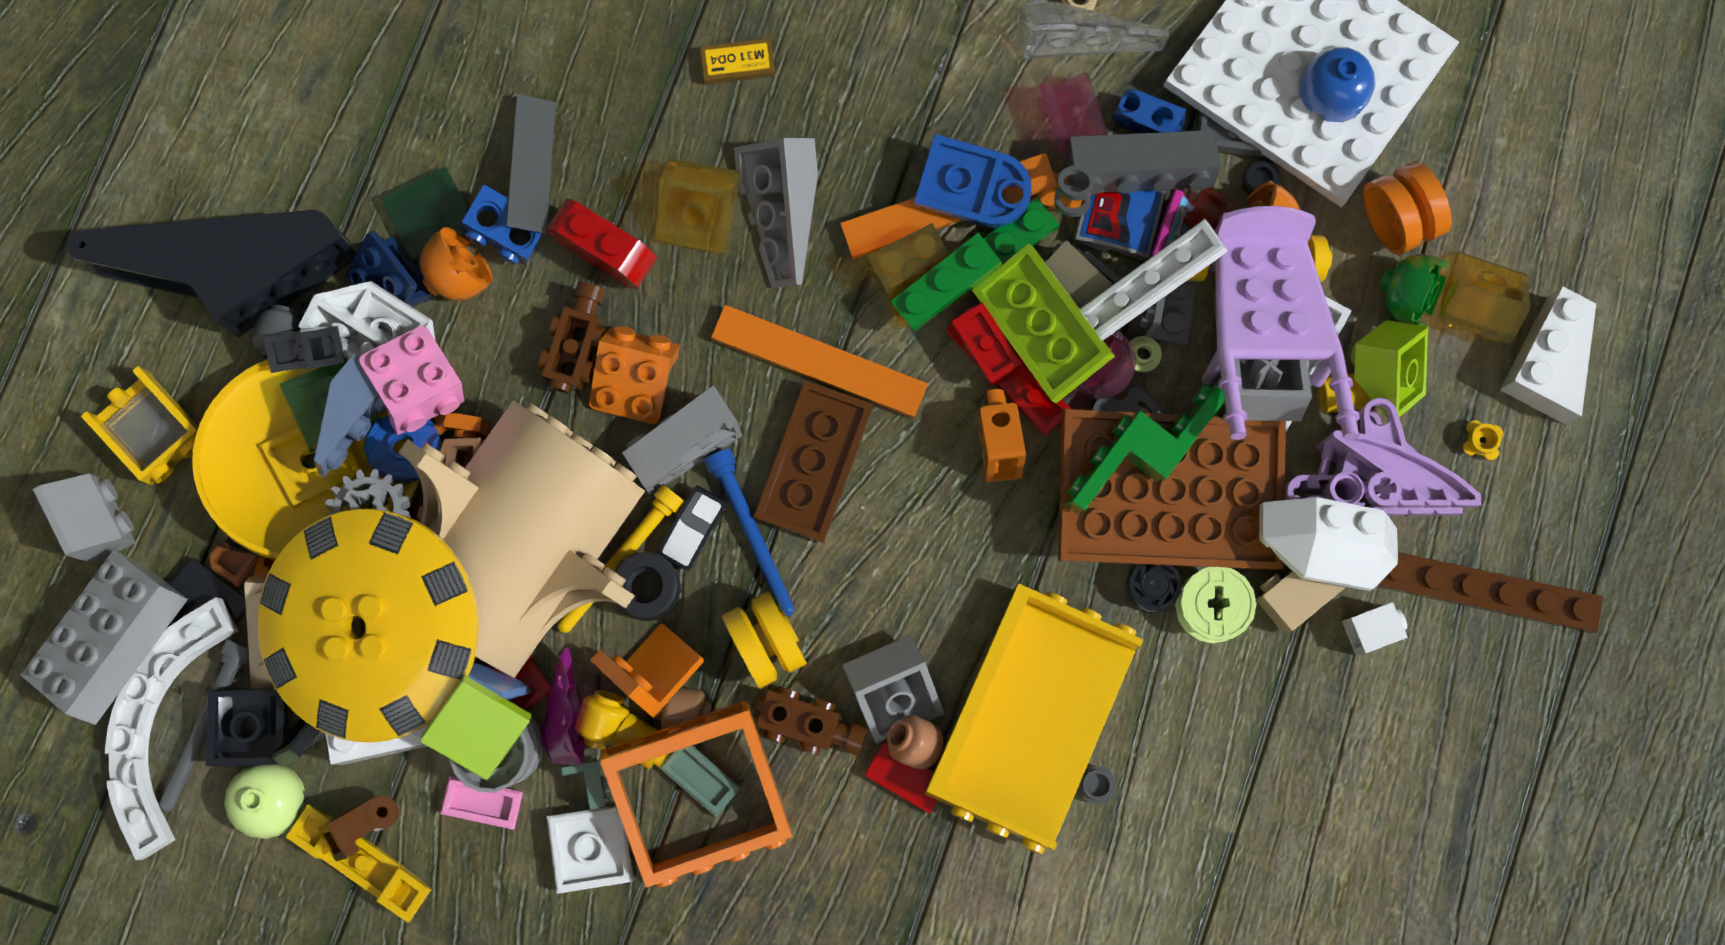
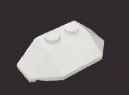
(364, 316)
(1330, 540)

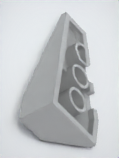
(781, 190)

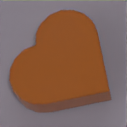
(232, 564)

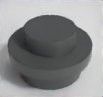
(1097, 785)

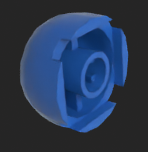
(1337, 84)

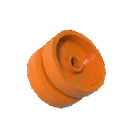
(1407, 208)

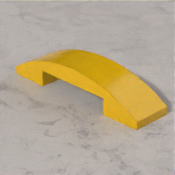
(369, 868)

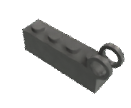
(1136, 164)

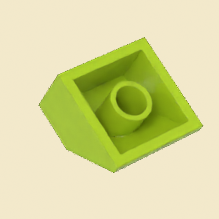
(1393, 364)

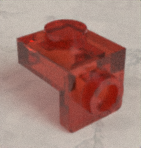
(1209, 206)

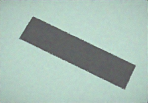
(531, 164)

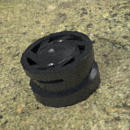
(1153, 587)

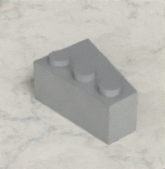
(682, 440)

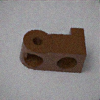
(355, 823)

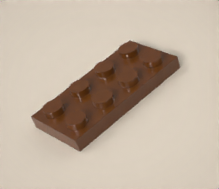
(814, 461)

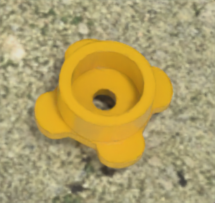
(1492, 434)

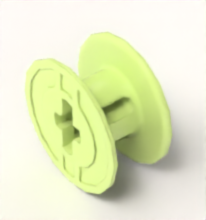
(1232, 591)

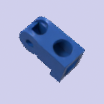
(1147, 113)

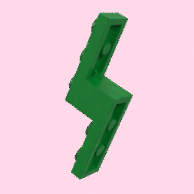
(972, 265)
(1146, 446)

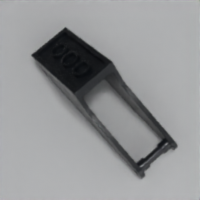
(227, 262)

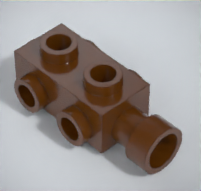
(566, 349)
(798, 719)

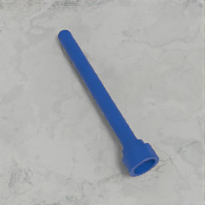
(722, 466)

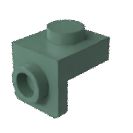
(595, 779)

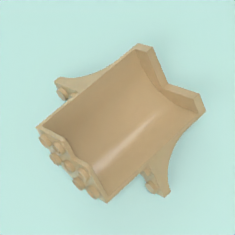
(527, 526)

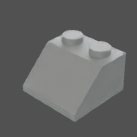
(86, 517)
(892, 685)

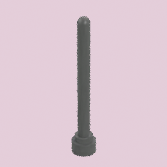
(234, 657)

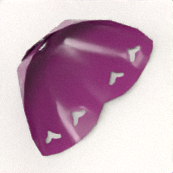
(558, 729)

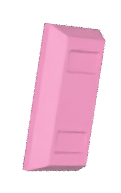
(490, 808)

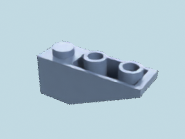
(346, 415)

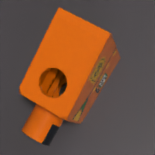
(1000, 438)

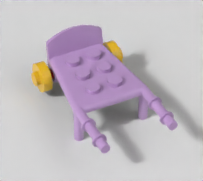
(1274, 306)

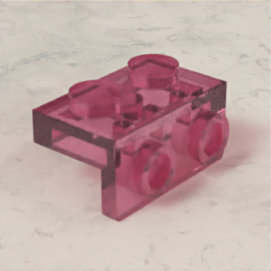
(1071, 110)

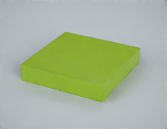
(475, 727)

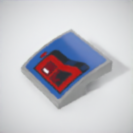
(1121, 222)

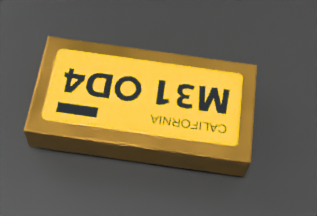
(737, 61)

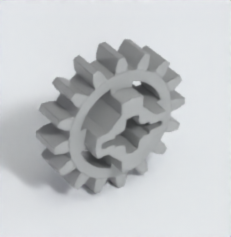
(368, 493)

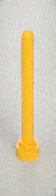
(664, 504)

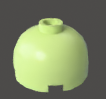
(264, 800)

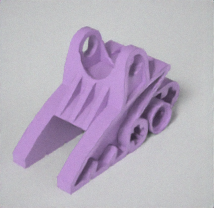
(1385, 472)

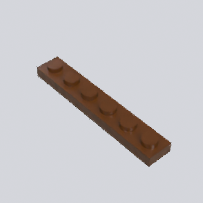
(1494, 593)

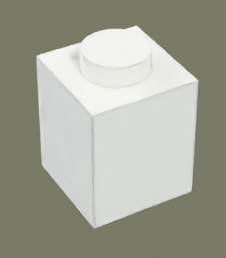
(1375, 628)

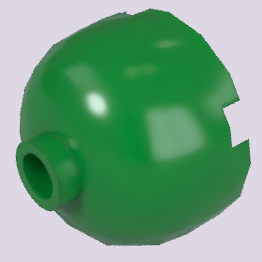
(1414, 287)

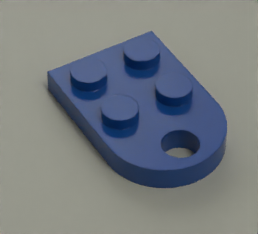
(969, 183)

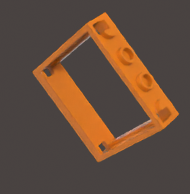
(677, 738)

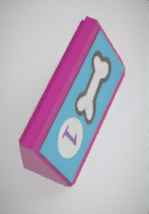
(1172, 222)

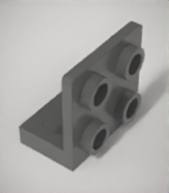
(1171, 317)

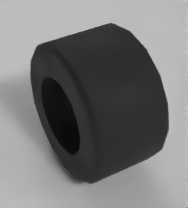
(669, 580)

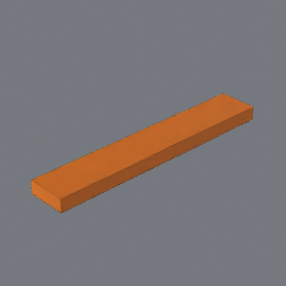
(894, 222)
(819, 361)

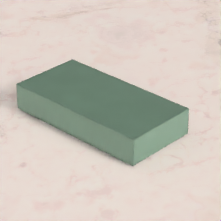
(701, 778)

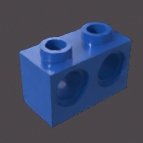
(499, 233)

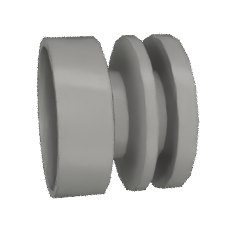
(515, 767)

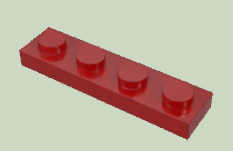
(1025, 391)

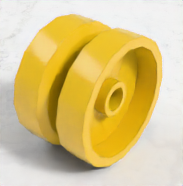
(764, 639)

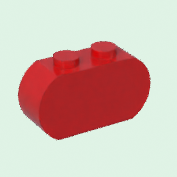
(601, 243)

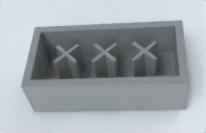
(1272, 387)
(103, 637)

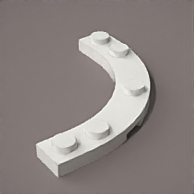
(133, 718)

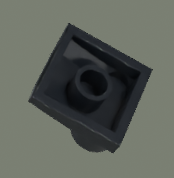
(244, 727)

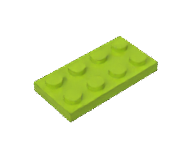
(1043, 323)

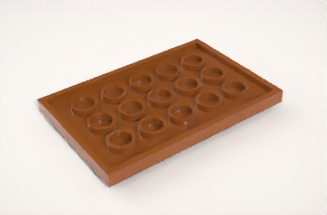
(1194, 517)

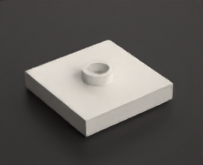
(589, 849)

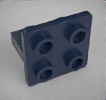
(389, 268)

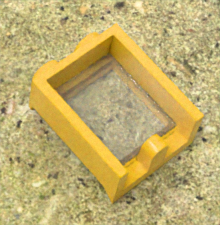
(145, 428)

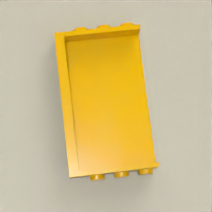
(1033, 718)

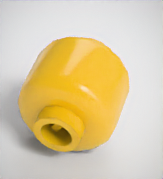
(600, 718)

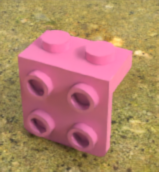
(413, 379)

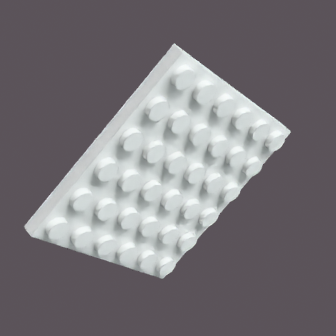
(1250, 68)

